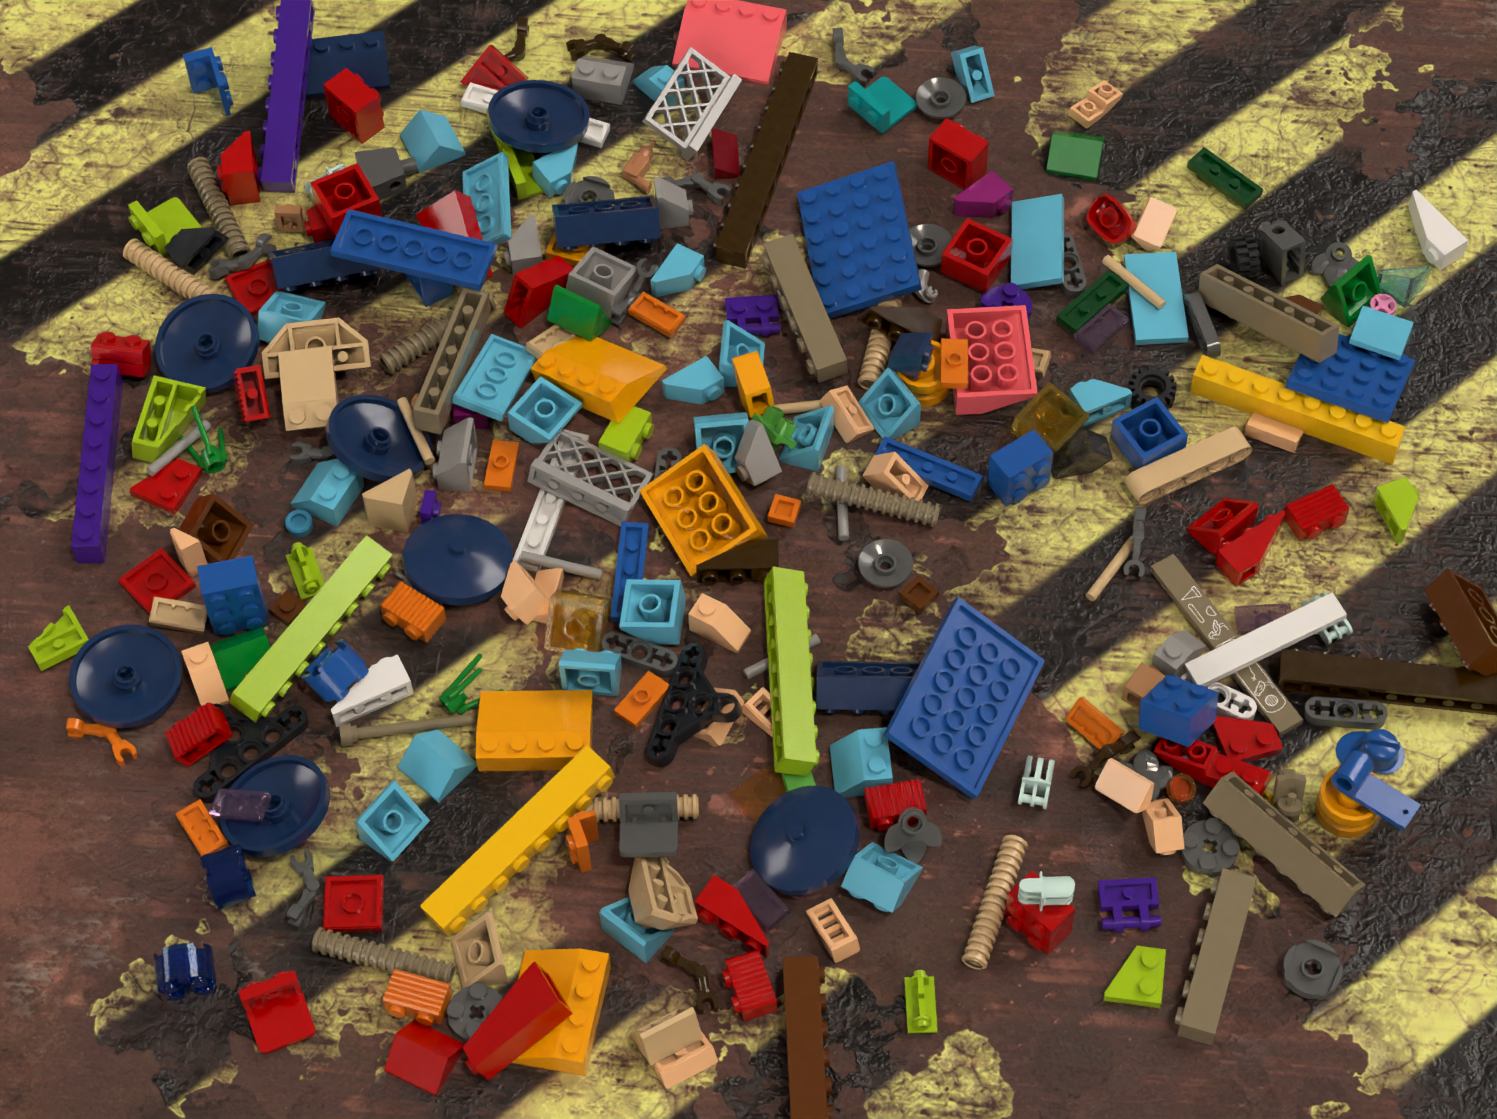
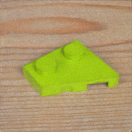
(58, 641)
(1139, 979)

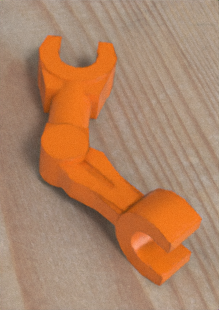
(77, 729)

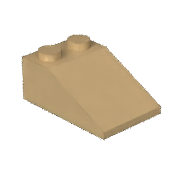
(307, 387)

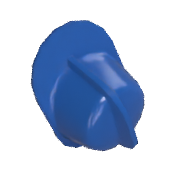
(1378, 744)

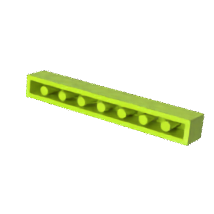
(310, 629)
(790, 672)

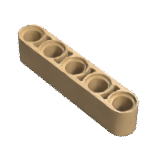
(1188, 465)

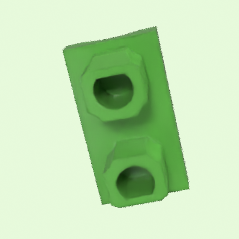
(777, 428)

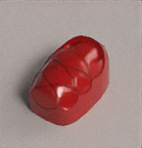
(1111, 219)

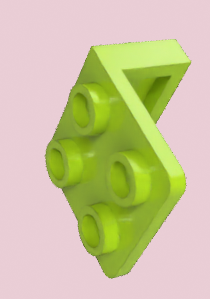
(161, 222)

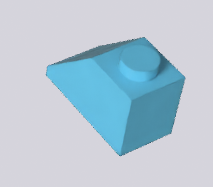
(973, 73)
(654, 80)
(555, 170)
(678, 272)
(695, 383)
(1100, 399)

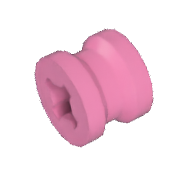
(1383, 303)

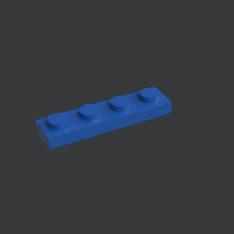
(935, 471)
(629, 561)

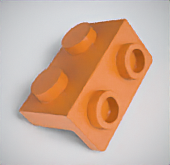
(582, 830)

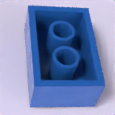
(233, 595)

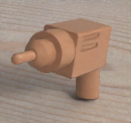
(638, 167)

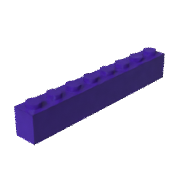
(287, 96)
(97, 464)

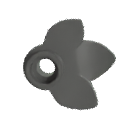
(1331, 265)
(1148, 766)
(912, 839)

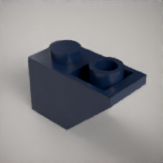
(912, 354)

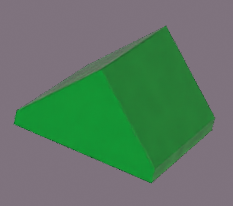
(1075, 154)
(1353, 291)
(577, 314)
(239, 655)

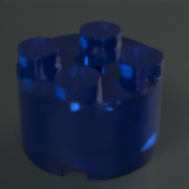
(228, 876)
(185, 970)

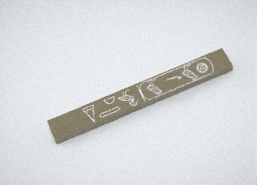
(1217, 632)

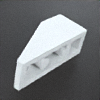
(1437, 236)
(382, 686)

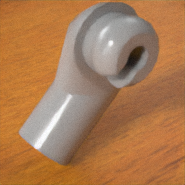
(926, 295)

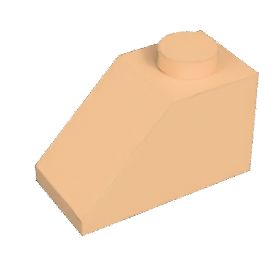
(894, 475)
(522, 594)
(718, 623)
(205, 675)
(1164, 827)

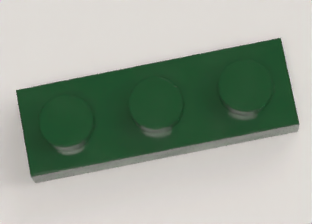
(1225, 178)
(1092, 301)

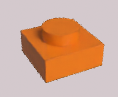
(784, 511)

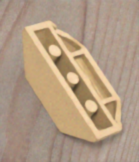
(348, 346)
(660, 895)

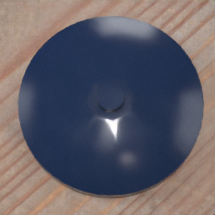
(538, 116)
(207, 341)
(373, 438)
(457, 559)
(126, 676)
(295, 810)
(805, 840)

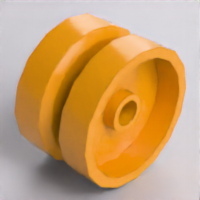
(927, 387)
(1340, 813)

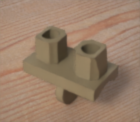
(1289, 793)

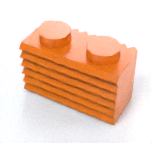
(412, 612)
(417, 997)

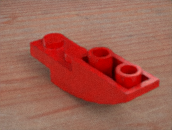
(1207, 766)

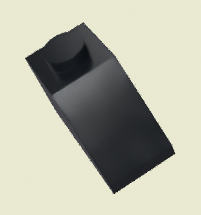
(195, 247)

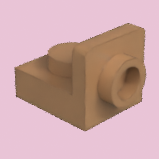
(290, 218)

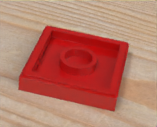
(253, 286)
(156, 577)
(353, 903)

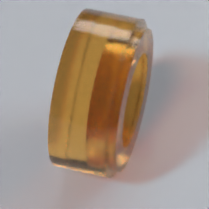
(1181, 788)

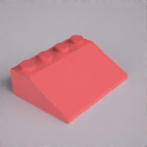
(733, 36)
(998, 357)

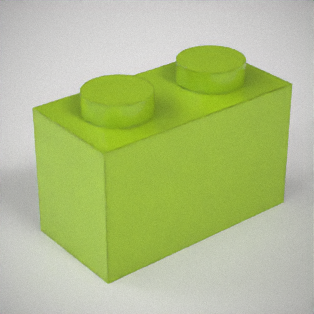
(628, 436)

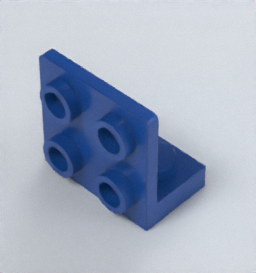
(204, 74)

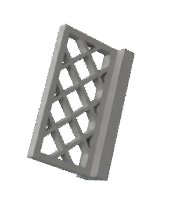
(711, 111)
(581, 490)

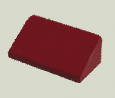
(725, 154)

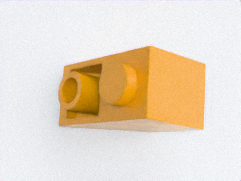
(752, 383)

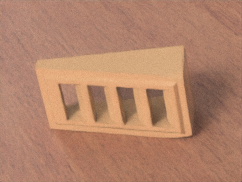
(750, 711)
(840, 946)

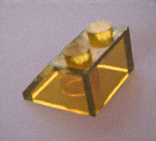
(1051, 416)
(576, 621)

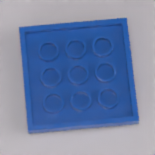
(1353, 379)

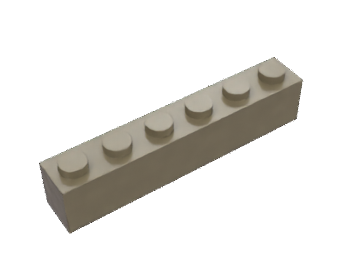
(805, 308)
(1269, 313)
(451, 360)
(1283, 844)
(1216, 957)

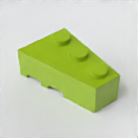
(165, 416)

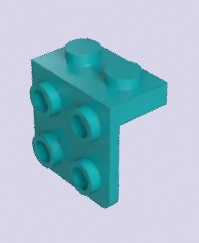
(880, 103)

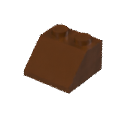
(216, 527)

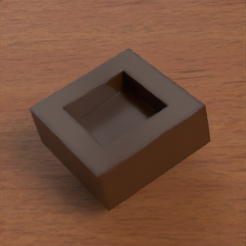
(919, 594)
(287, 608)

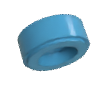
(299, 523)

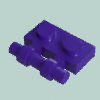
(754, 310)
(1129, 895)

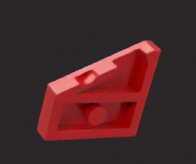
(493, 70)
(169, 486)
(1246, 738)

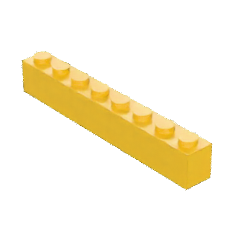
(1317, 418)
(518, 841)

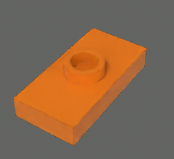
(656, 314)
(954, 363)
(501, 466)
(642, 700)
(1093, 724)
(201, 828)

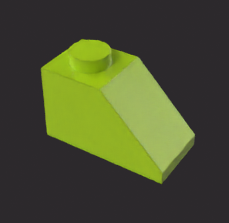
(1396, 505)

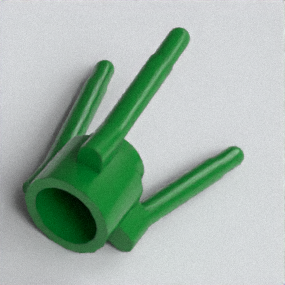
(212, 458)
(453, 697)

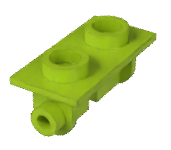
(305, 570)
(920, 1003)

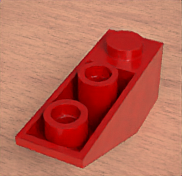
(1246, 554)
(726, 909)

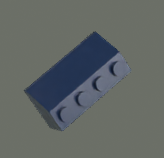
(360, 53)
(606, 222)
(311, 265)
(862, 685)

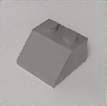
(601, 79)
(601, 279)
(457, 457)

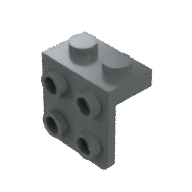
(648, 824)

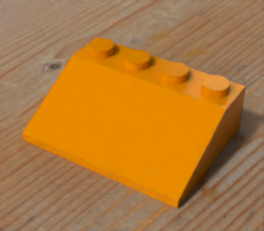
(599, 375)
(701, 508)
(532, 729)
(582, 981)

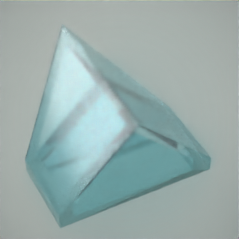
(1403, 283)

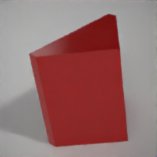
(1223, 523)
(423, 1057)

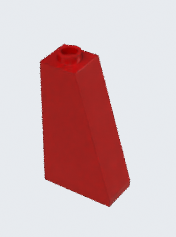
(453, 215)
(516, 1023)

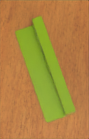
(520, 169)

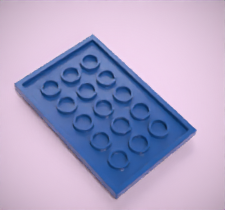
(859, 240)
(964, 698)

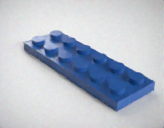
(414, 249)

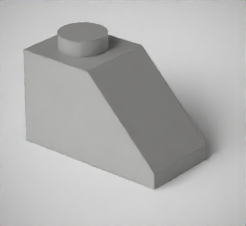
(672, 204)
(524, 247)
(755, 455)
(1177, 651)

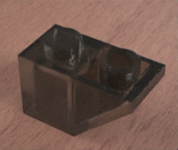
(1081, 455)

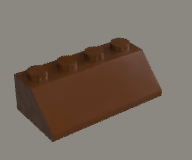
(1467, 618)

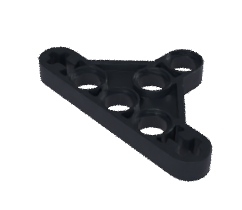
(687, 718)
(252, 737)

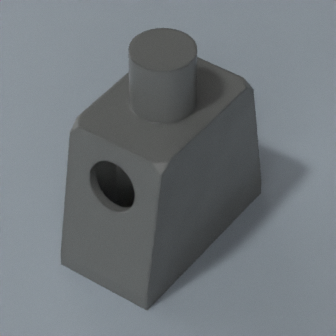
(385, 170)
(1282, 250)

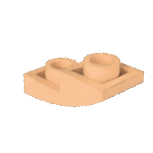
(1096, 104)

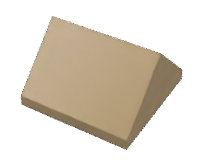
(392, 503)
(479, 953)
(668, 1034)

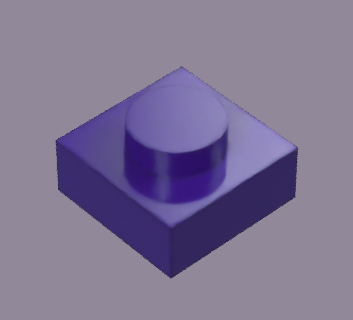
(430, 506)

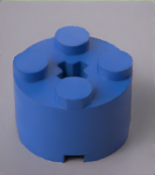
(335, 671)

